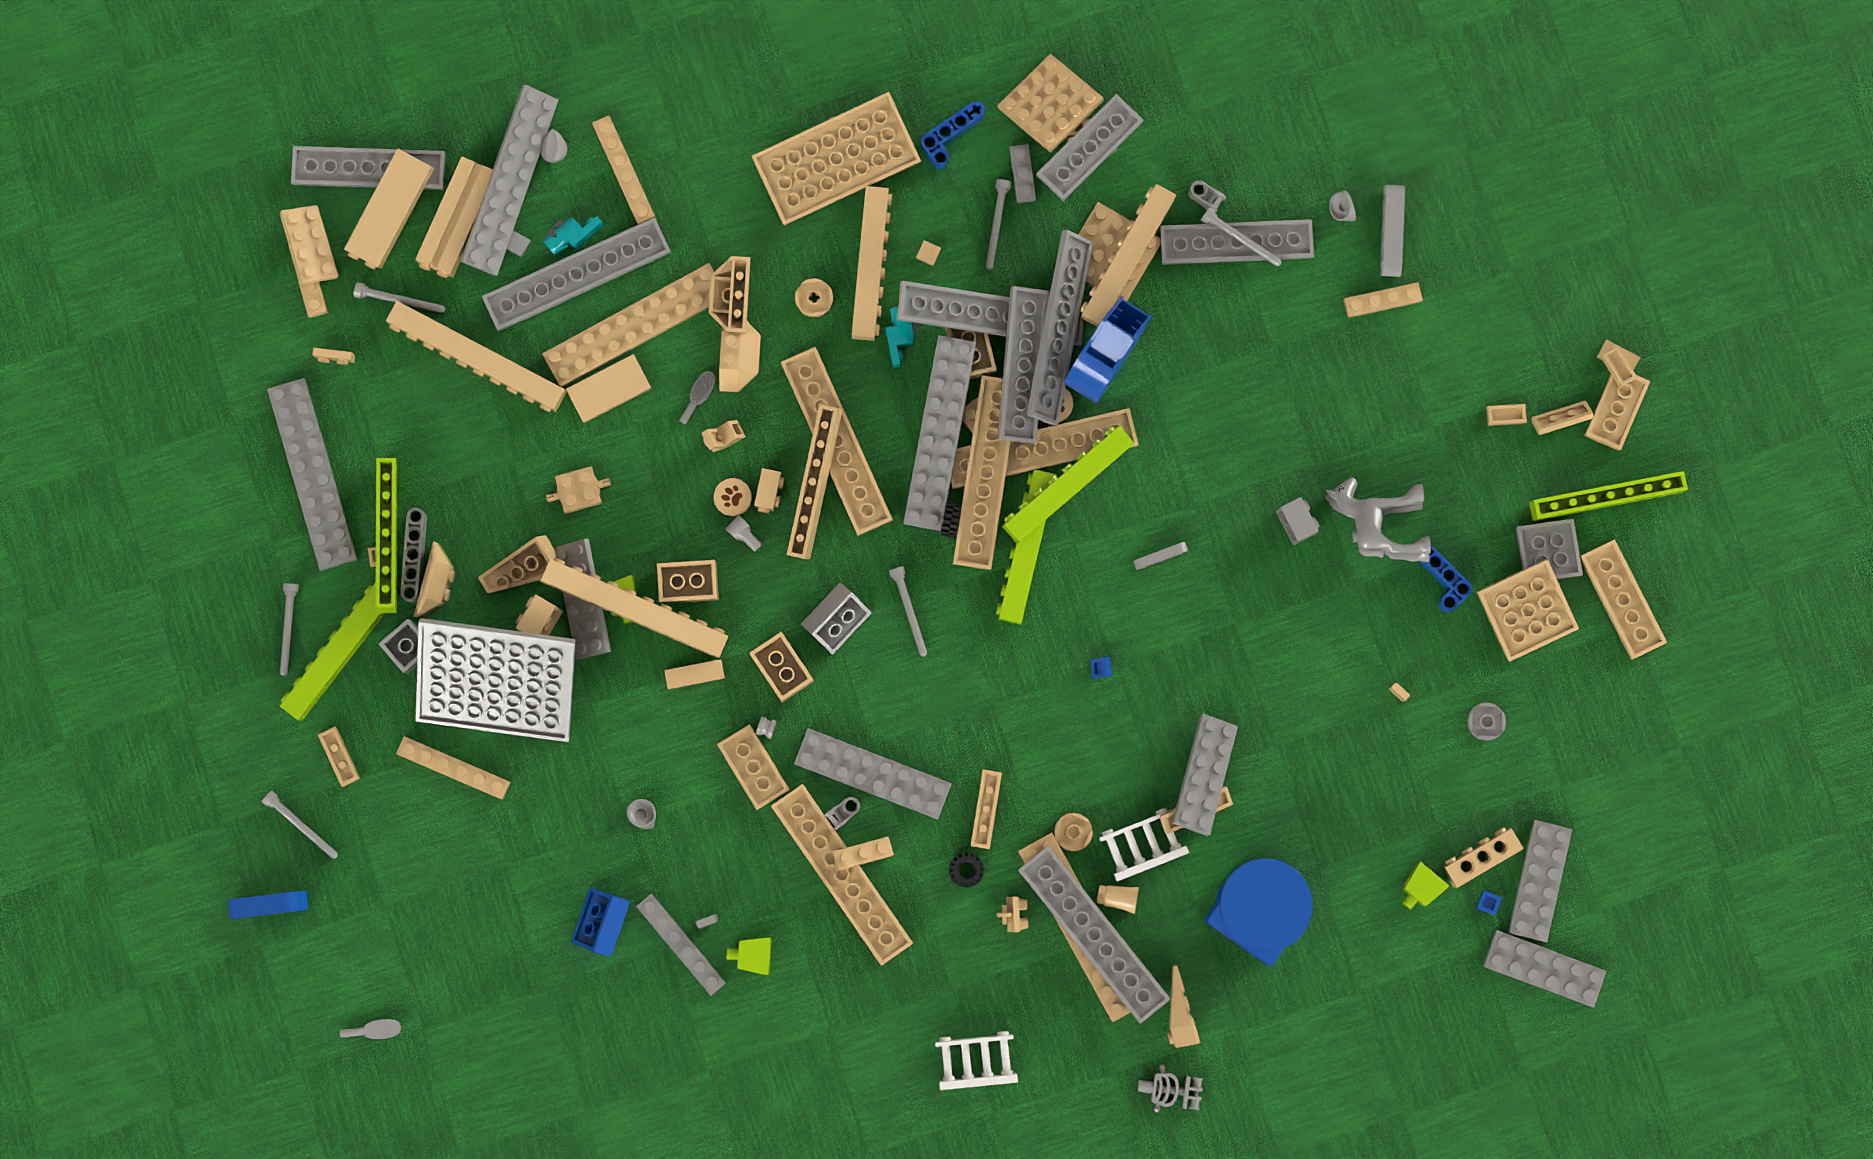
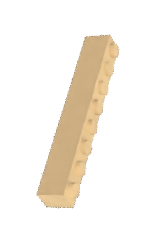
(1129, 254)
(870, 263)
(814, 482)

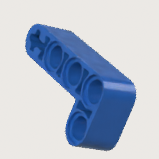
(955, 131)
(1451, 586)
(268, 904)

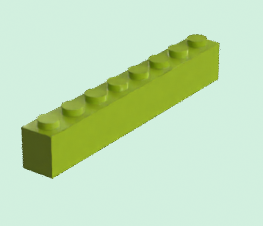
(1068, 484)
(1608, 496)
(386, 535)
(1023, 561)
(333, 656)

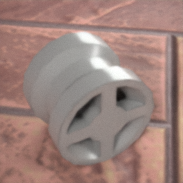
(766, 727)

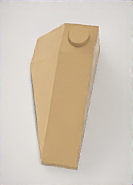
(519, 567)
(1181, 1023)

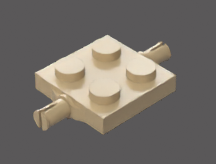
(578, 490)

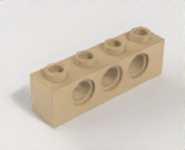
(1510, 846)

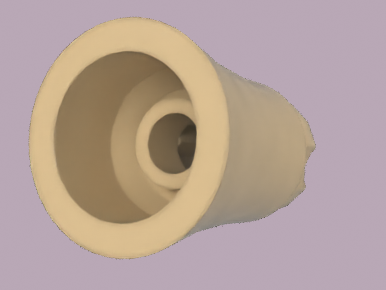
(1118, 897)

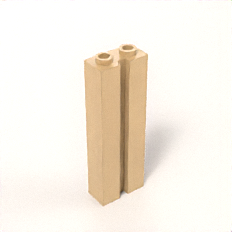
(388, 209)
(454, 219)

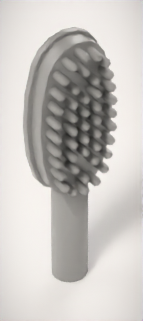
(699, 393)
(375, 1030)

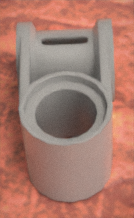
(1207, 196)
(842, 813)

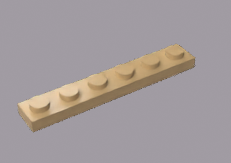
(623, 170)
(453, 768)

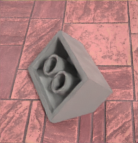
(836, 618)

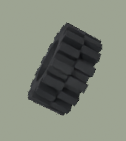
(951, 519)
(978, 870)

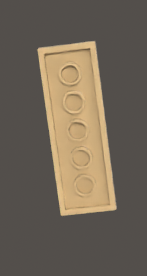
(1623, 599)

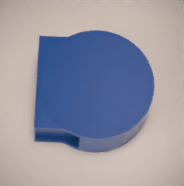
(1107, 350)
(1262, 907)

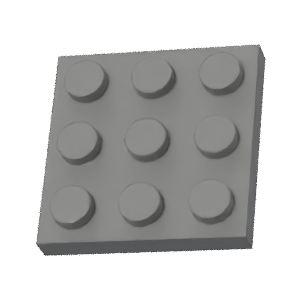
(1553, 542)

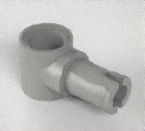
(740, 530)

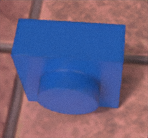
(1101, 668)
(1488, 902)

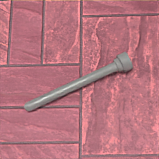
(1002, 189)
(1210, 217)
(362, 291)
(898, 576)
(290, 592)
(272, 800)

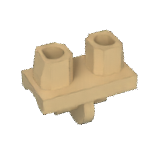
(1010, 914)

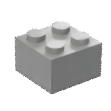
(1297, 520)
(403, 646)

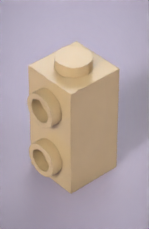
(767, 491)

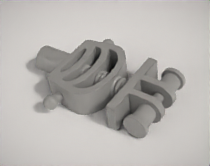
(1152, 1087)

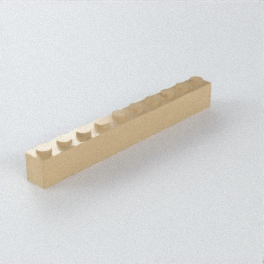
(475, 356)
(633, 608)

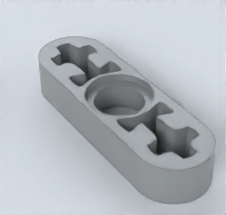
(1160, 556)

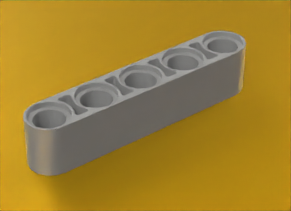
(1392, 230)
(409, 546)

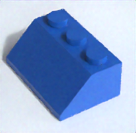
(600, 922)

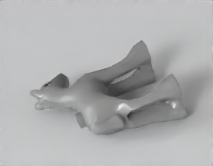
(1369, 517)

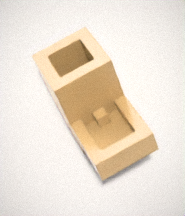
(723, 436)

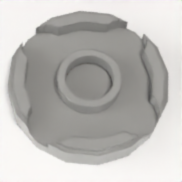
(1486, 721)

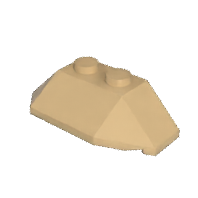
(730, 294)
(738, 359)
(435, 582)

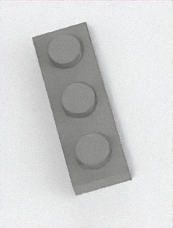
(1022, 173)

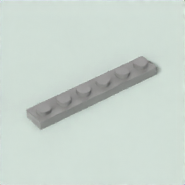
(681, 944)

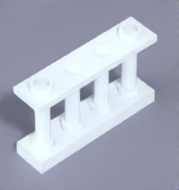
(1140, 863)
(968, 1078)

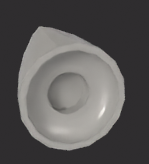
(553, 147)
(1342, 207)
(641, 813)

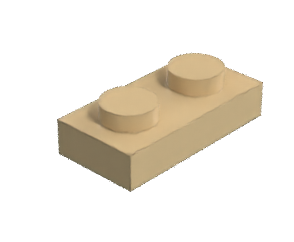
(341, 357)

